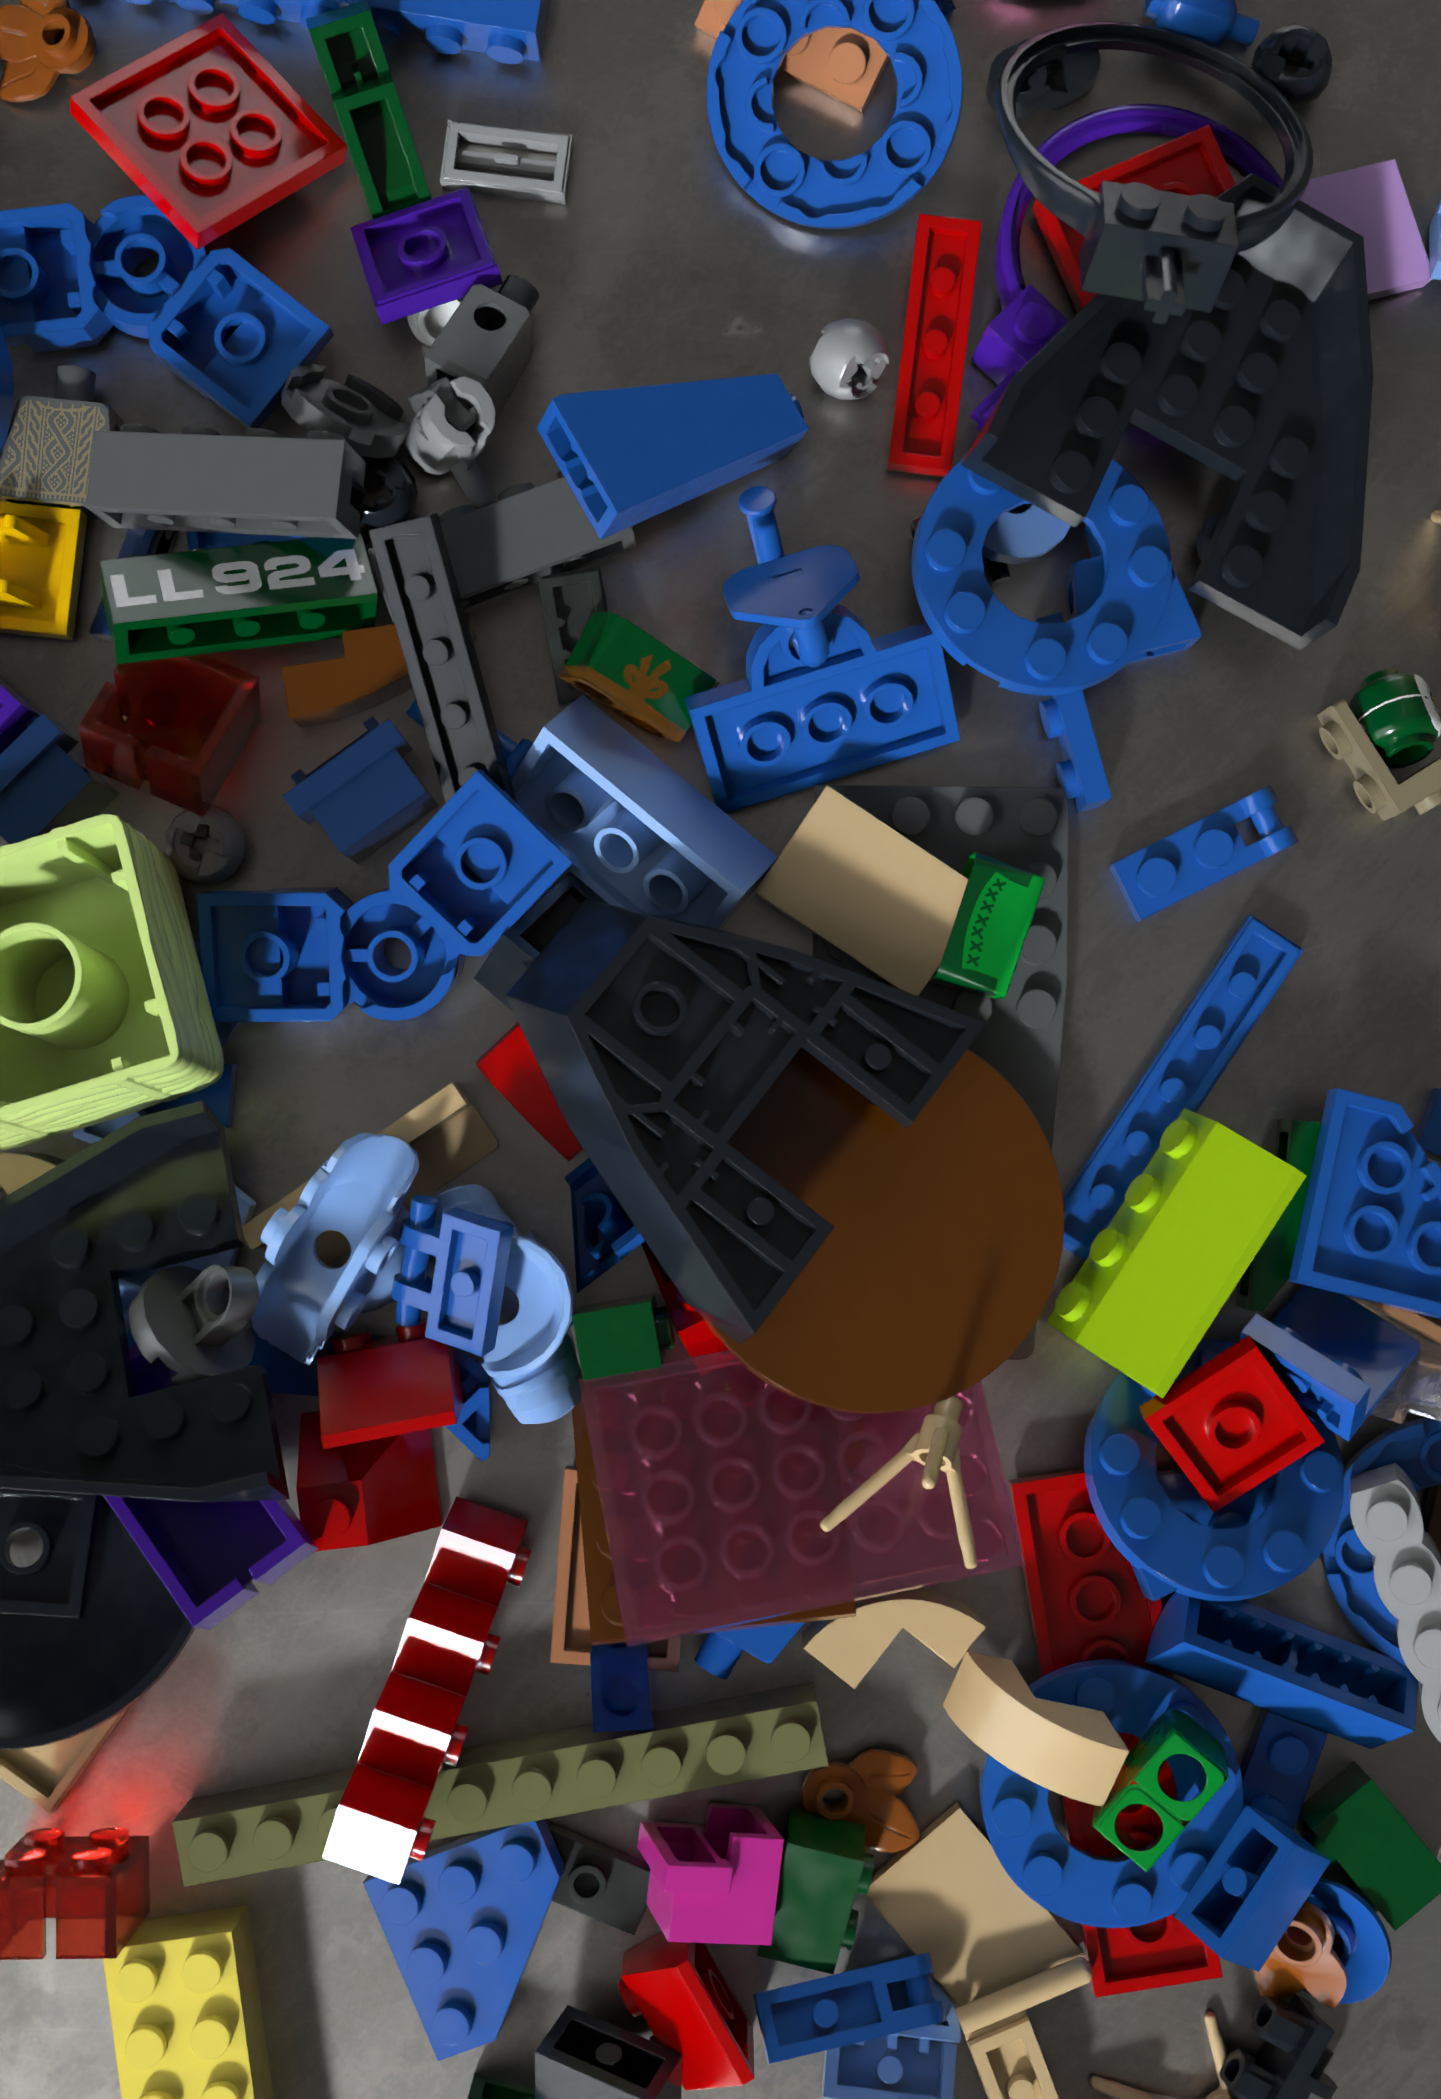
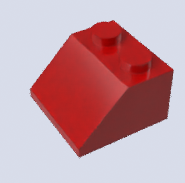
(386, 1386)
(690, 2010)

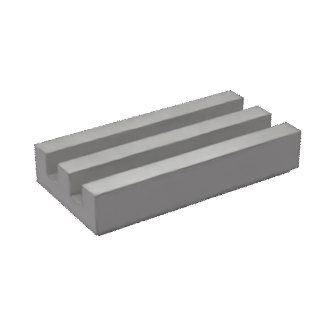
(504, 185)

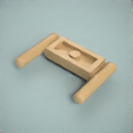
(1003, 2036)

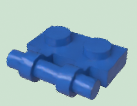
(467, 1276)

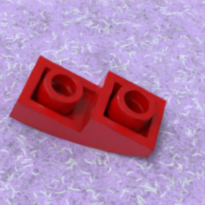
(520, 1080)

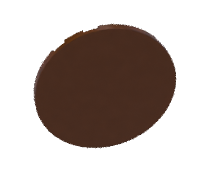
(934, 1244)

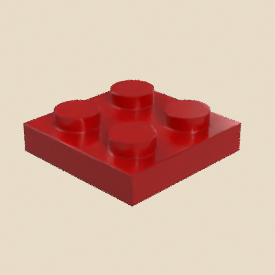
(1231, 1424)

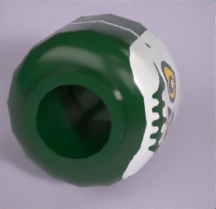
(1397, 716)

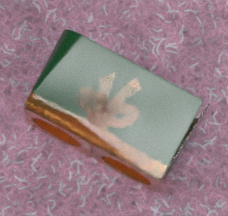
(635, 676)

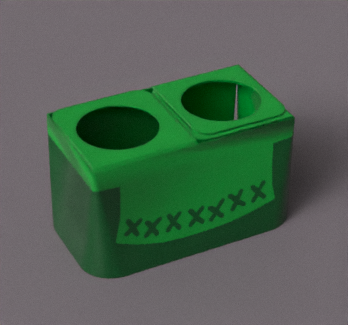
(989, 927)
(1169, 1735)

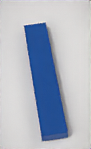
(1178, 1075)

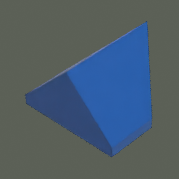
(600, 1225)

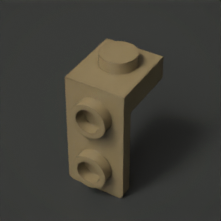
(1375, 783)

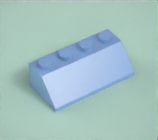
(636, 823)

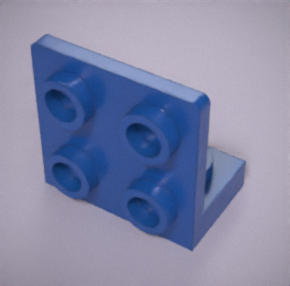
(1333, 1356)

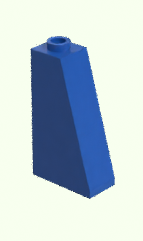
(666, 443)

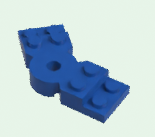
(202, 310)
(447, 898)

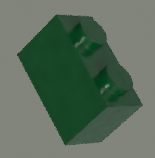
(622, 1336)
(1374, 1845)
(816, 1890)

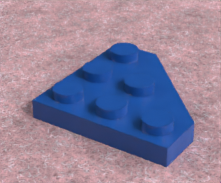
(1371, 1208)
(468, 1928)

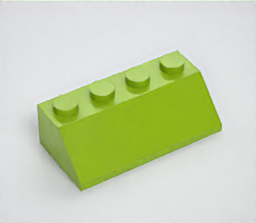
(1175, 1250)

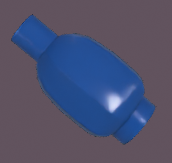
(1203, 19)

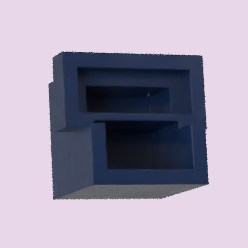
(47, 782)
(363, 792)

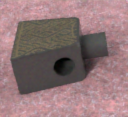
(487, 339)
(52, 443)

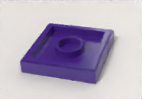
(425, 255)

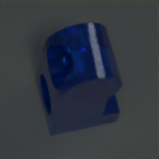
(622, 1687)

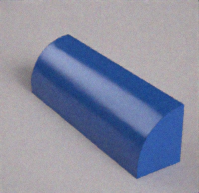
(1286, 1668)

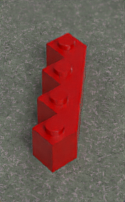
(420, 1706)

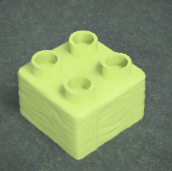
(96, 982)

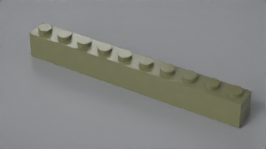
(519, 1781)

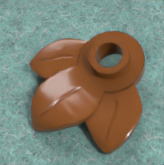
(39, 44)
(871, 1798)
(1305, 1961)

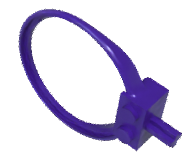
(1027, 316)

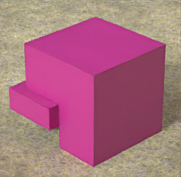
(714, 1879)

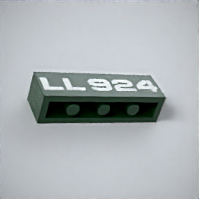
(237, 597)

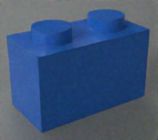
(1252, 1889)

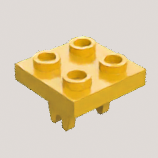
(40, 569)

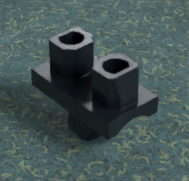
(1291, 2059)

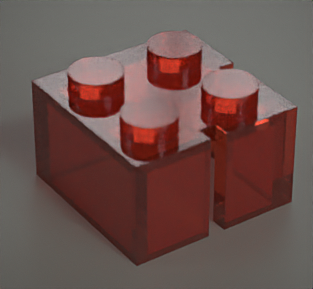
(180, 728)
(87, 1883)

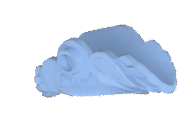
(363, 1198)
(536, 1351)

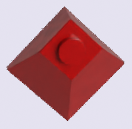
(366, 1488)

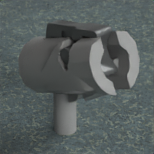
(451, 432)

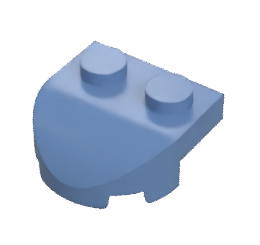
(898, 2065)

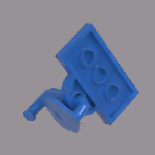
(830, 699)

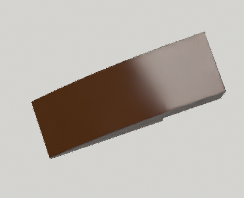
(345, 686)

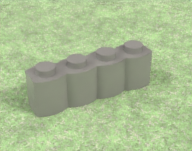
(1405, 1573)

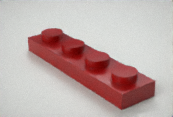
(934, 345)

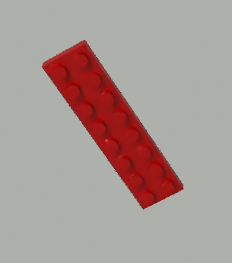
(1085, 1610)

